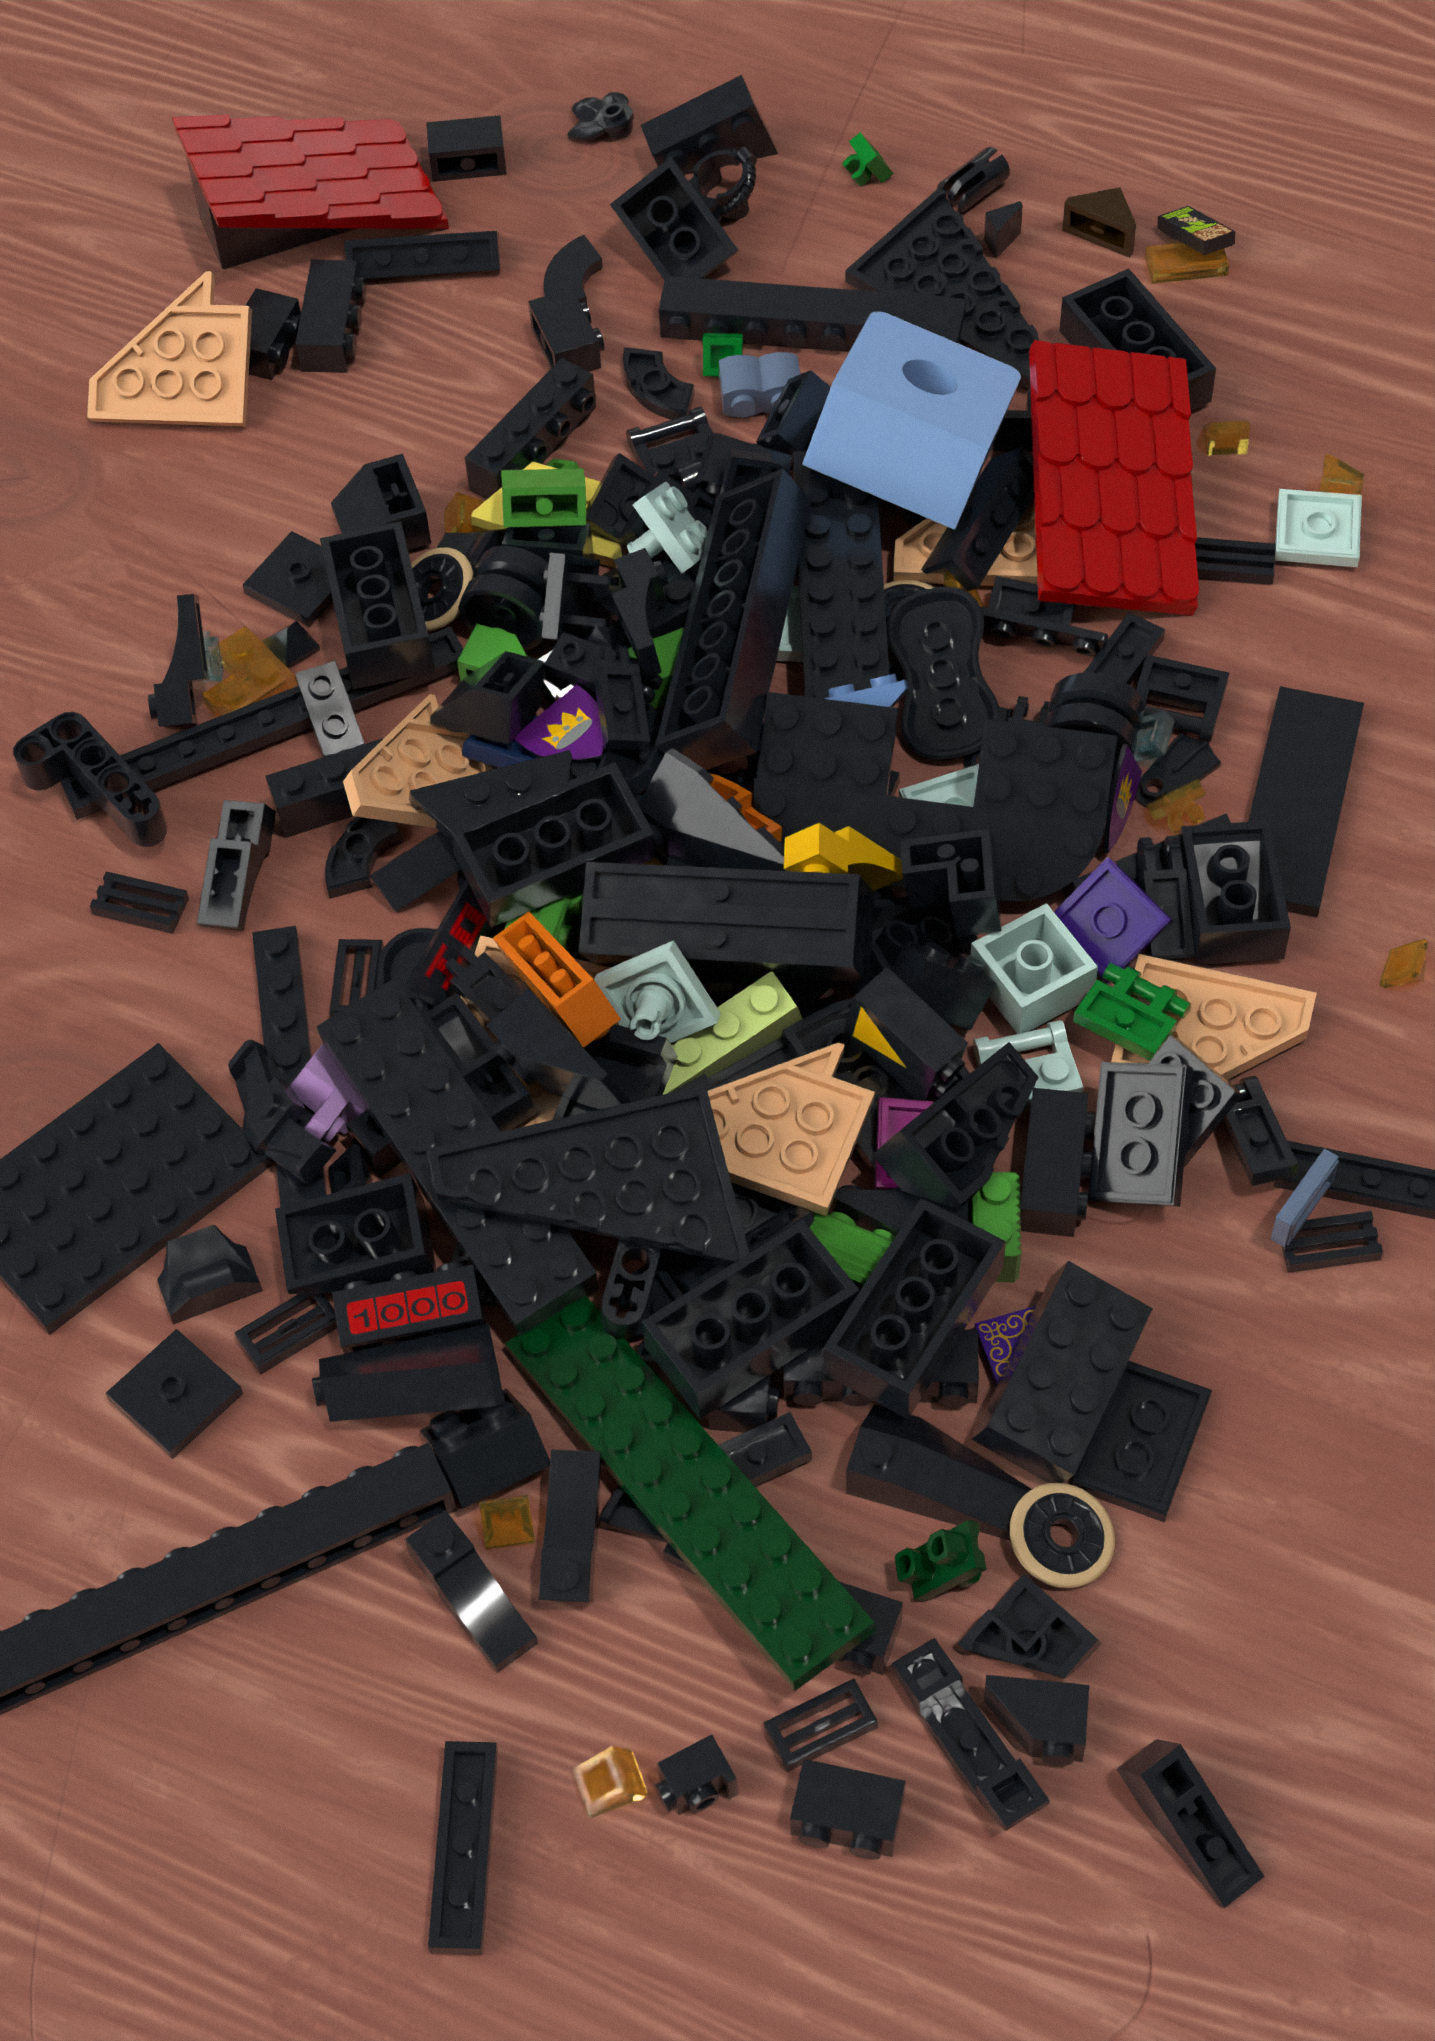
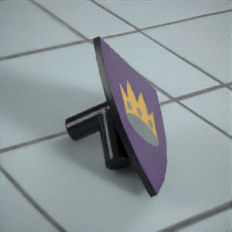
(566, 725)
(1121, 796)

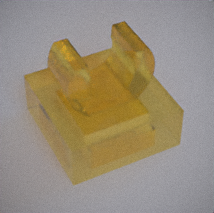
(1176, 803)

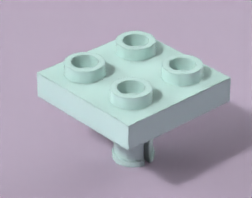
(669, 527)
(658, 995)

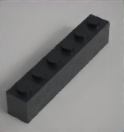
(766, 312)

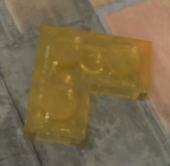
(253, 671)

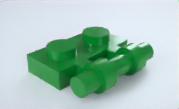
(1126, 1020)

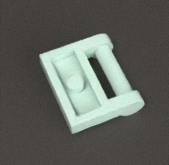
(1054, 1070)

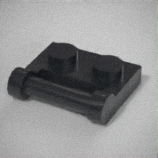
(674, 453)
(1184, 687)

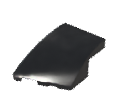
(625, 483)

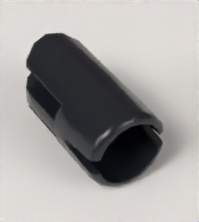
(975, 179)

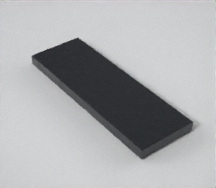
(1305, 787)

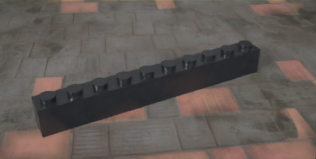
(220, 1574)

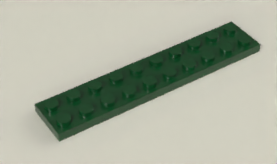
(693, 1493)

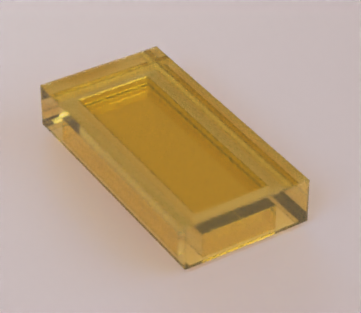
(1183, 263)

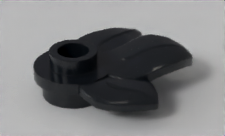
(601, 116)

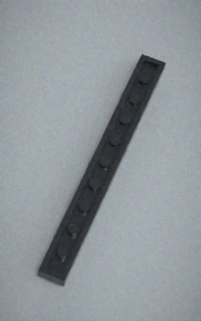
(252, 728)

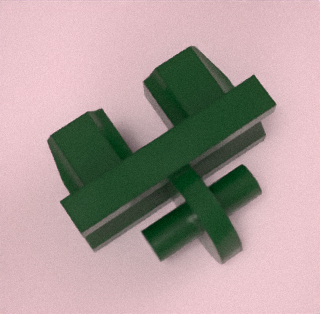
(942, 1562)

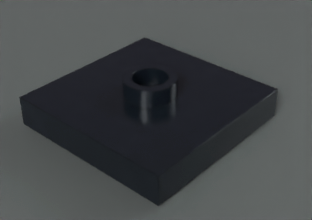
(293, 580)
(174, 1393)

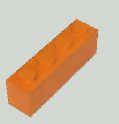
(557, 979)

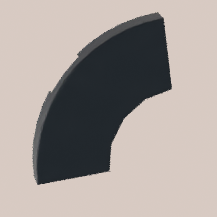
(572, 268)
(654, 385)
(356, 852)

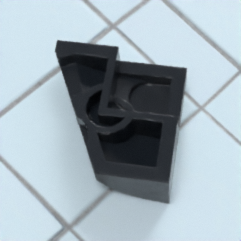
(1031, 1633)

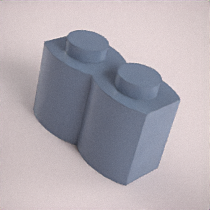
(754, 383)

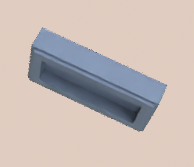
(1305, 1198)

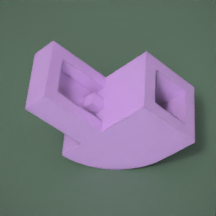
(328, 1094)

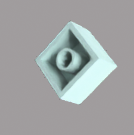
(1035, 968)

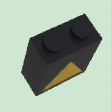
(906, 1037)

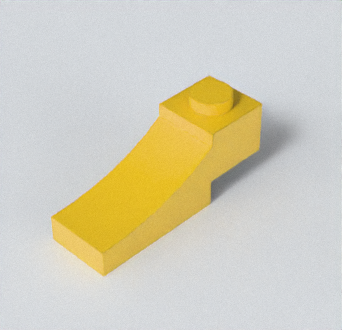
(841, 852)

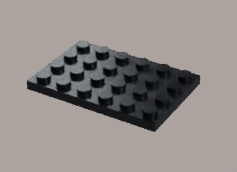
(115, 1185)

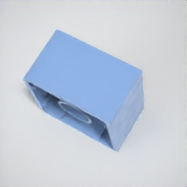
(912, 418)

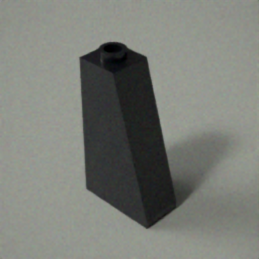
(412, 1377)

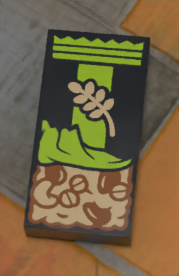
(1196, 230)

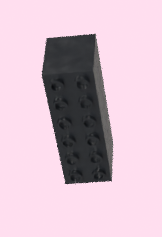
(731, 919)

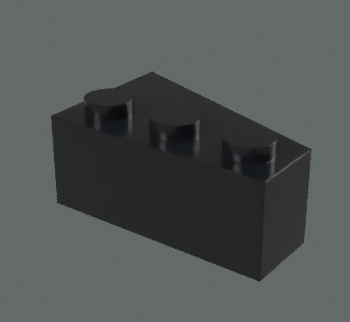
(709, 123)

